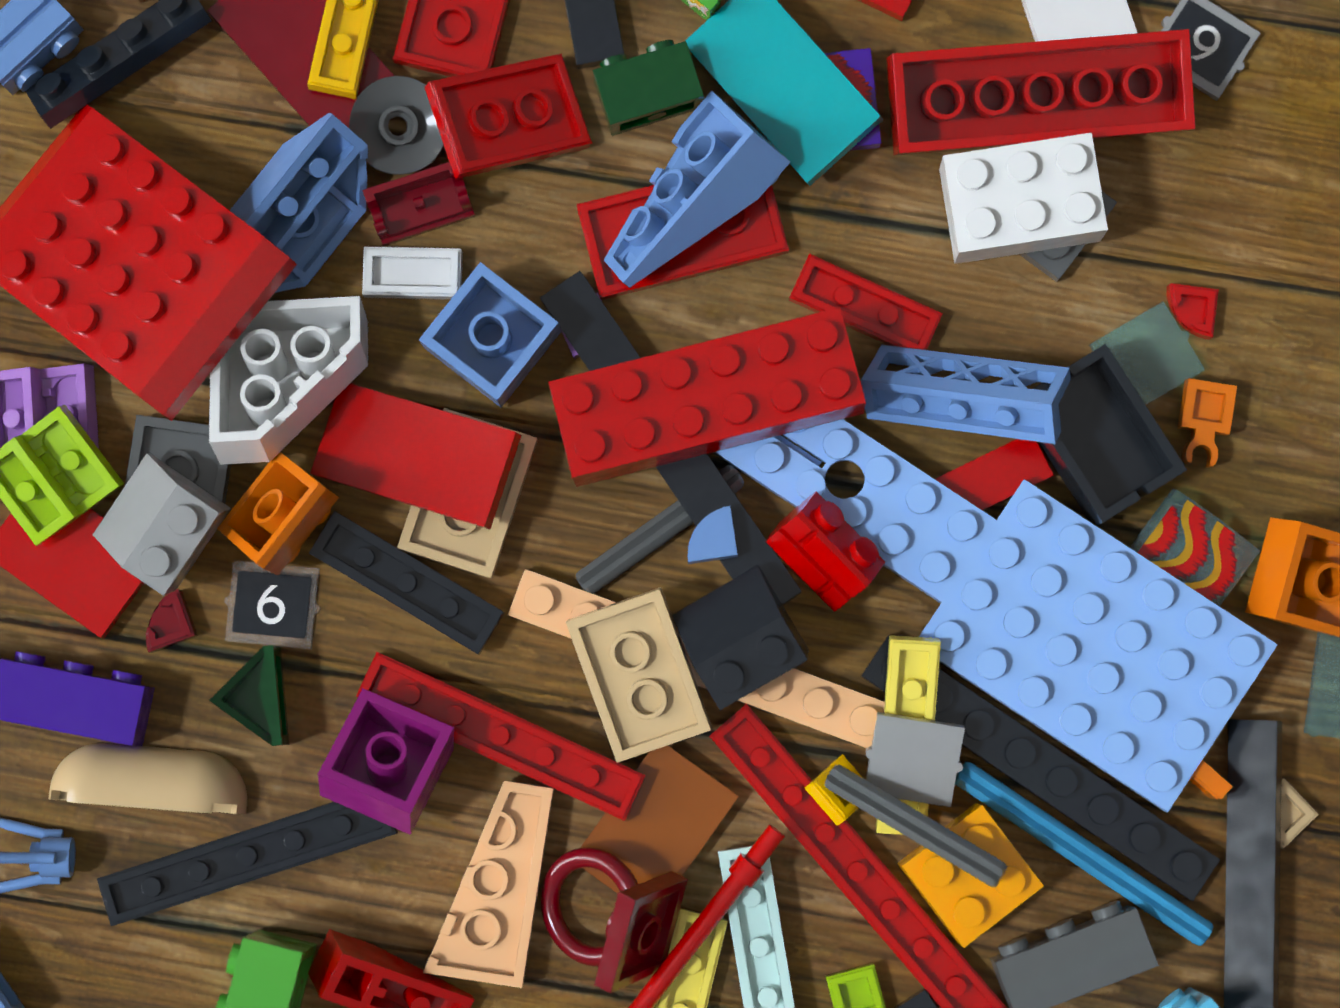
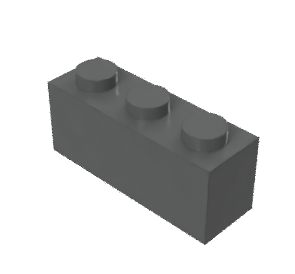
(1074, 958)

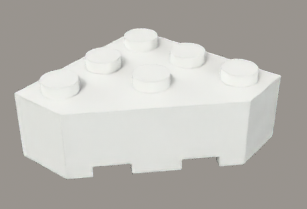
(284, 374)

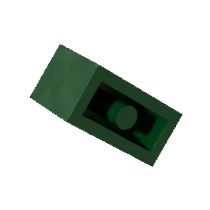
(647, 86)

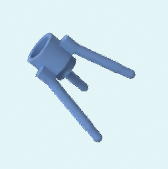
(50, 857)

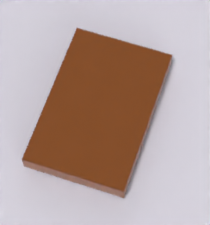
(668, 820)

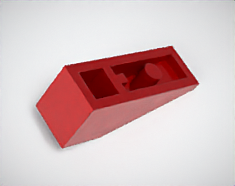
(370, 977)

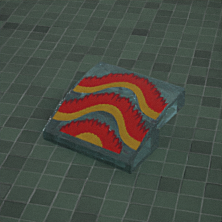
(1195, 547)

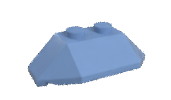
(309, 196)

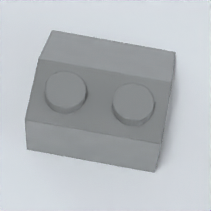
(160, 525)

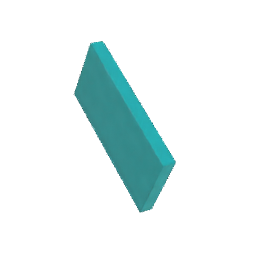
(784, 84)

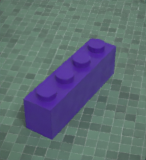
(74, 699)

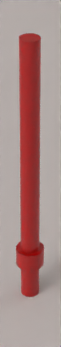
(744, 872)

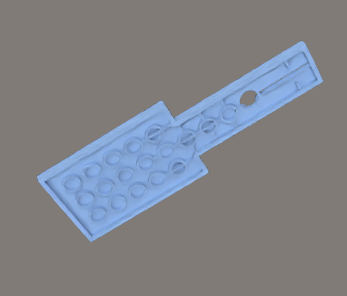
(1041, 609)

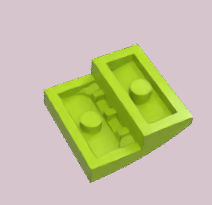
(53, 475)

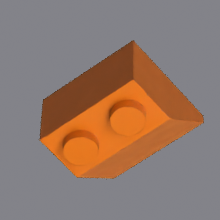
(278, 514)
(1298, 577)

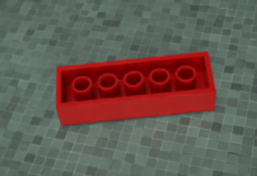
(1040, 91)
(707, 397)

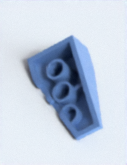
(709, 179)

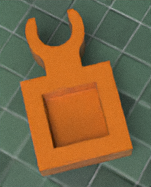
(1207, 412)

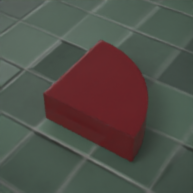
(170, 623)

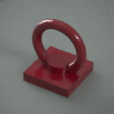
(637, 929)

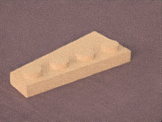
(496, 902)

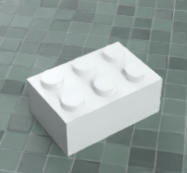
(1023, 198)

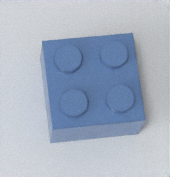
(490, 334)

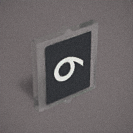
(272, 607)

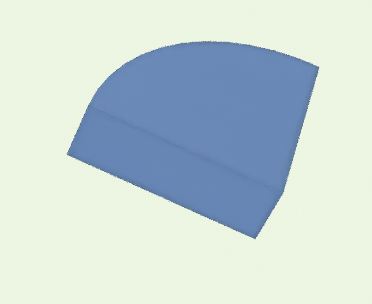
(713, 538)

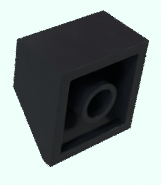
(740, 637)

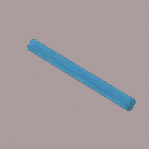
(1084, 854)

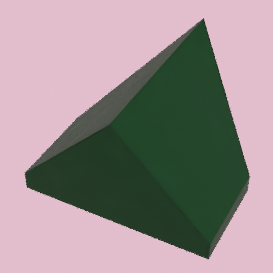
(258, 696)

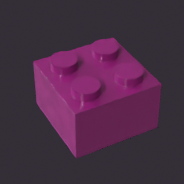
(386, 761)

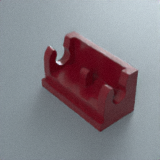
(418, 204)

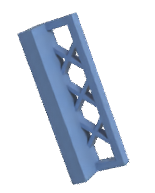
(959, 399)

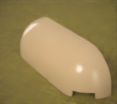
(150, 779)

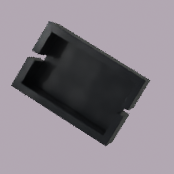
(1108, 440)

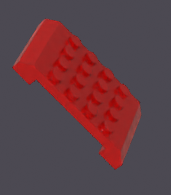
(133, 261)

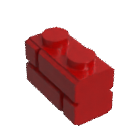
(826, 551)

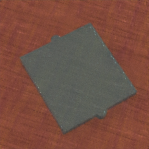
(1152, 352)

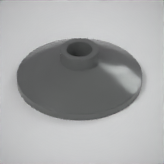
(389, 99)

